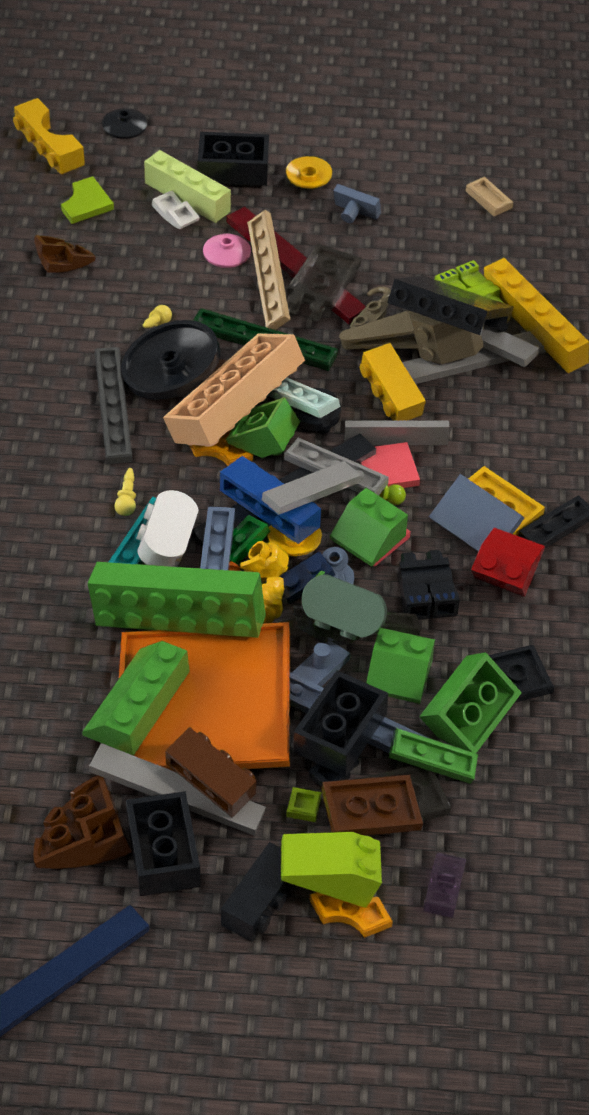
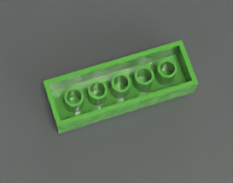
(177, 599)

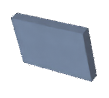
(473, 513)

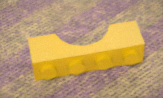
(61, 151)

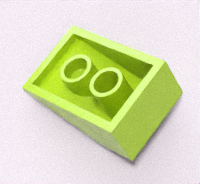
(333, 864)

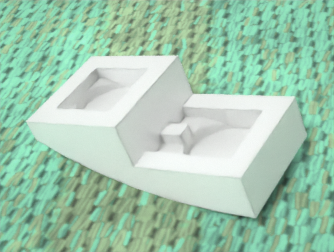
(175, 211)

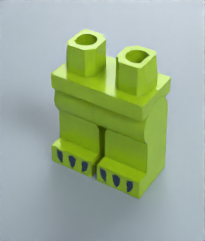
(470, 279)

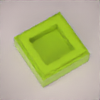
(304, 804)

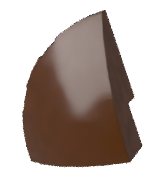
(82, 830)

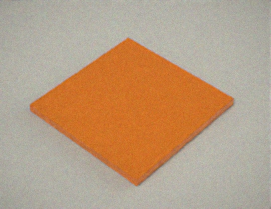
(231, 694)

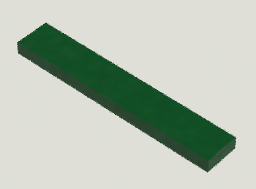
(242, 332)

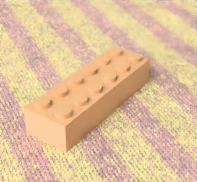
(234, 389)

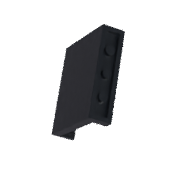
(449, 304)

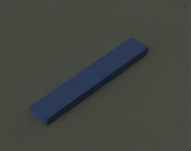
(70, 967)

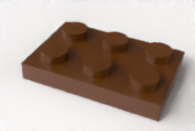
(372, 805)

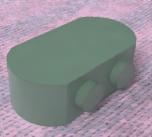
(343, 606)

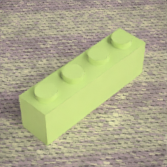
(189, 185)

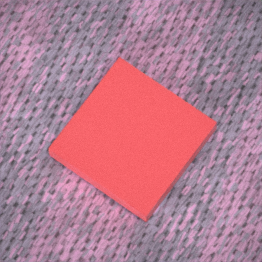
(396, 463)

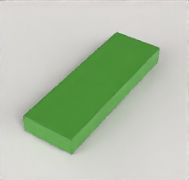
(433, 755)

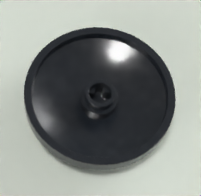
(170, 359)

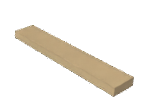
(268, 271)

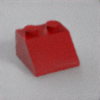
(507, 561)

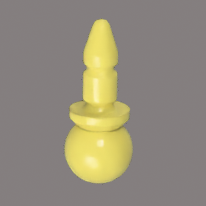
(160, 315)
(125, 502)

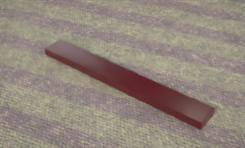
(292, 260)

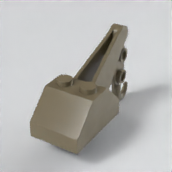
(407, 329)

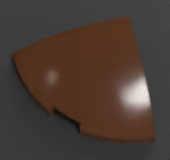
(60, 256)

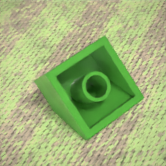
(265, 429)
(370, 527)
(401, 664)

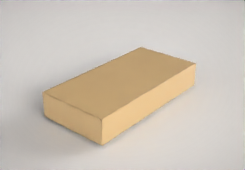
(489, 196)

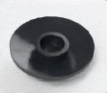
(124, 123)

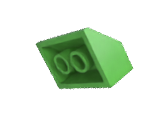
(471, 703)

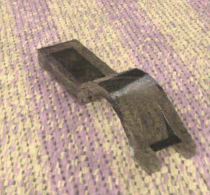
(394, 621)

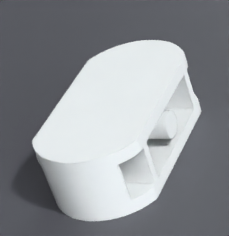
(167, 529)

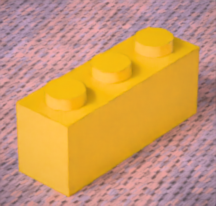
(392, 383)

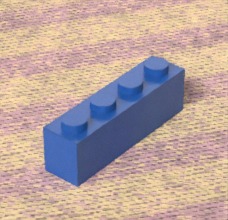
(246, 483)

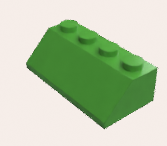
(139, 697)

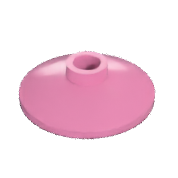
(226, 250)

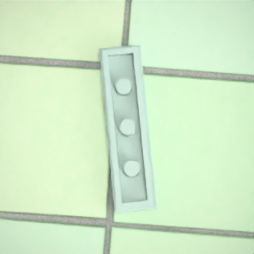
(305, 398)

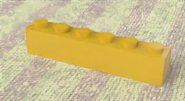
(539, 316)

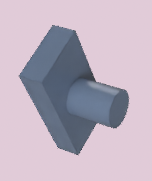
(355, 203)
(322, 663)

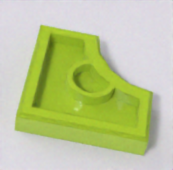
(87, 201)

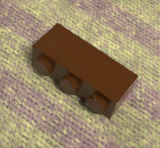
(211, 771)

